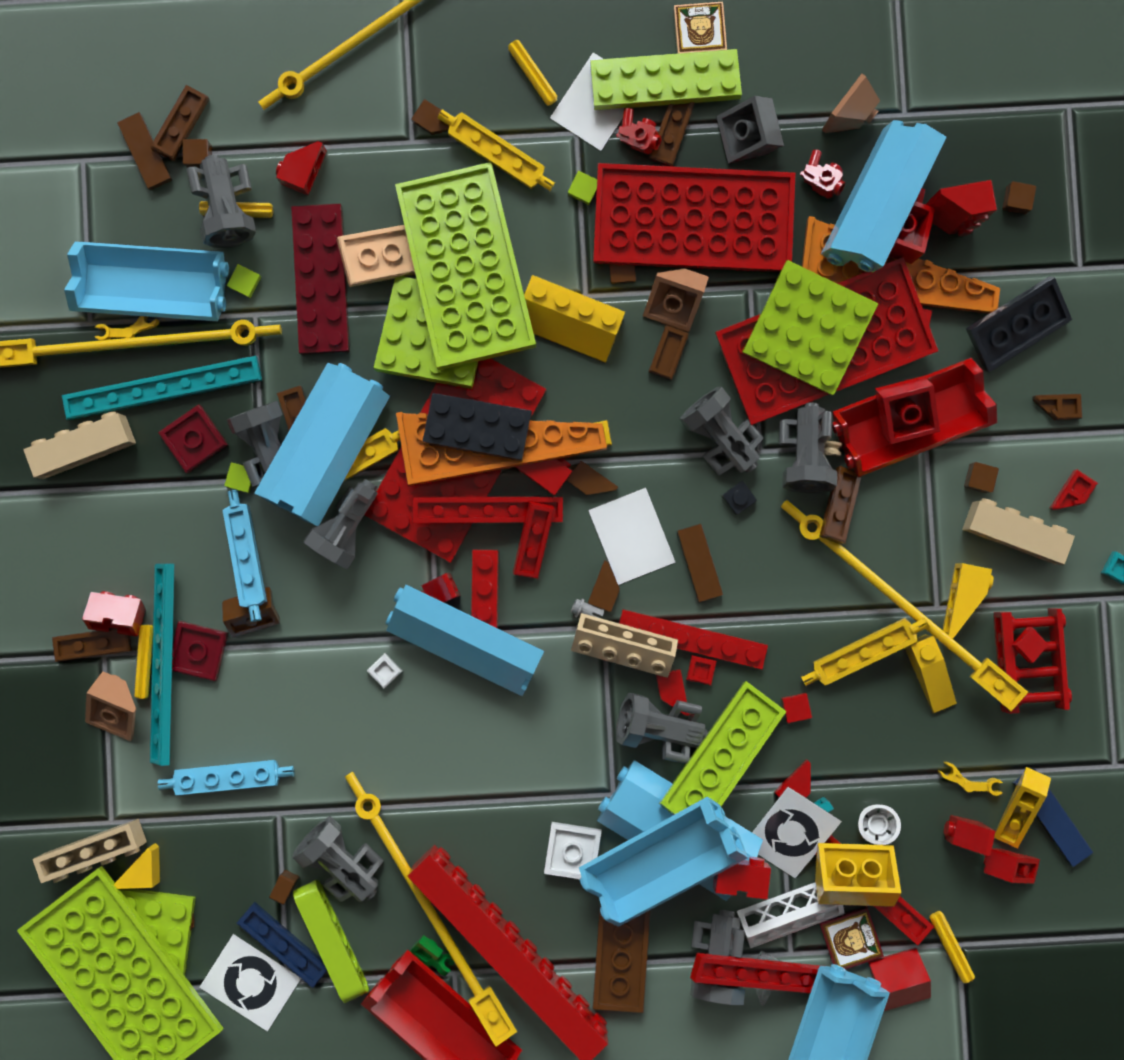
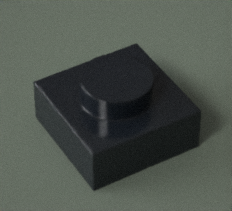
(739, 497)

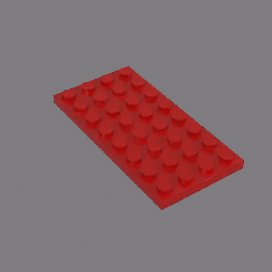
(694, 217)
(892, 339)
(393, 503)

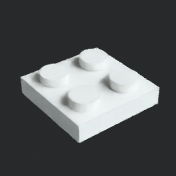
(570, 848)

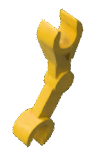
(128, 332)
(968, 785)

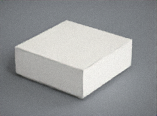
(384, 670)

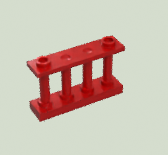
(1006, 653)

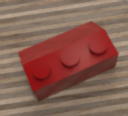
(963, 207)

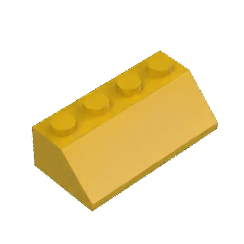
(572, 318)

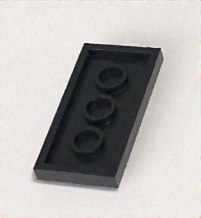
(1019, 324)
(477, 427)

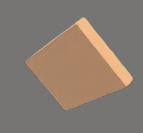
(376, 255)

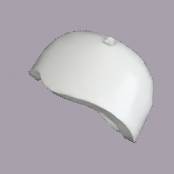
(878, 824)

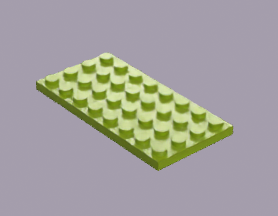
(465, 266)
(119, 974)

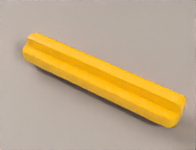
(532, 72)
(258, 210)
(143, 661)
(952, 947)

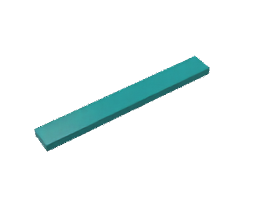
(162, 388)
(162, 664)

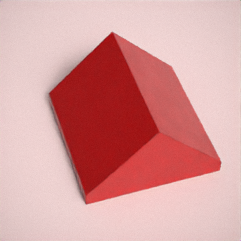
(903, 977)

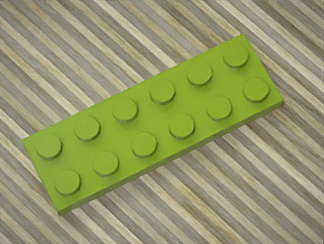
(665, 79)
(725, 750)

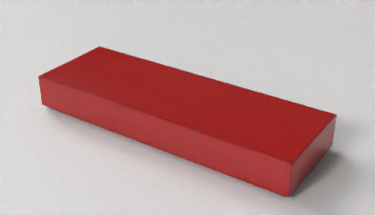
(533, 540)

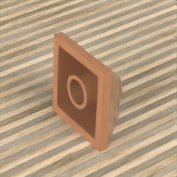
(854, 108)
(676, 298)
(111, 706)

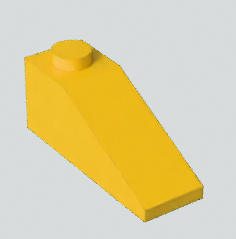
(967, 591)
(931, 672)
(1022, 807)

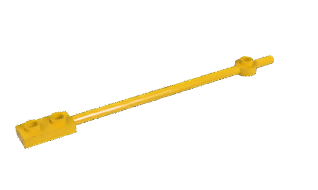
(291, 77)
(25, 352)
(985, 674)
(484, 1001)

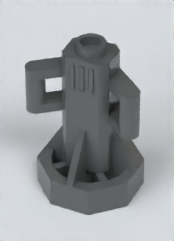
(224, 222)
(713, 419)
(259, 430)
(811, 469)
(337, 536)
(642, 722)
(326, 850)
(725, 940)

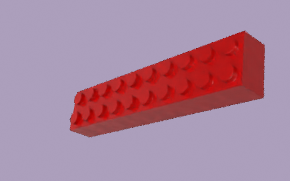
(509, 953)

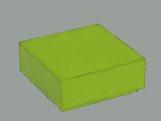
(583, 187)
(244, 281)
(238, 478)

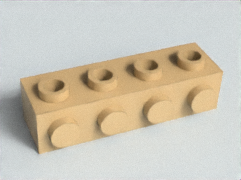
(79, 446)
(1018, 532)
(624, 645)
(85, 852)

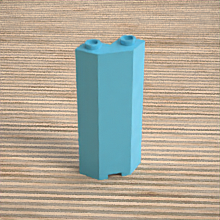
(883, 196)
(146, 281)
(323, 443)
(463, 639)
(636, 808)
(663, 862)
(840, 1016)

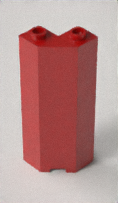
(961, 410)
(432, 1015)

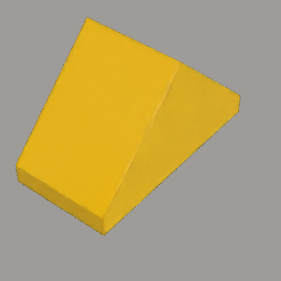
(143, 872)

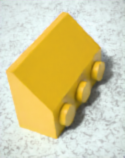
(857, 875)

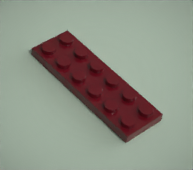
(320, 279)

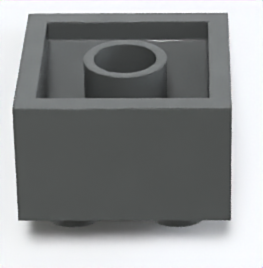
(750, 129)

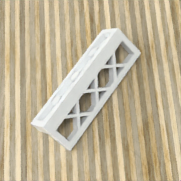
(790, 921)

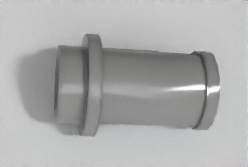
(581, 607)

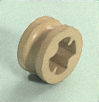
(832, 448)

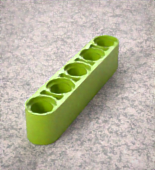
(330, 941)

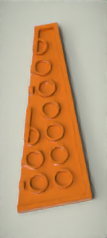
(932, 283)
(544, 442)

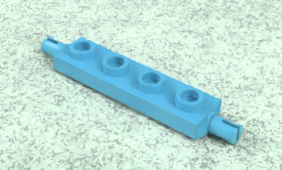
(244, 556)
(226, 777)

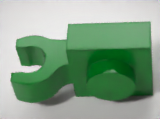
(430, 954)

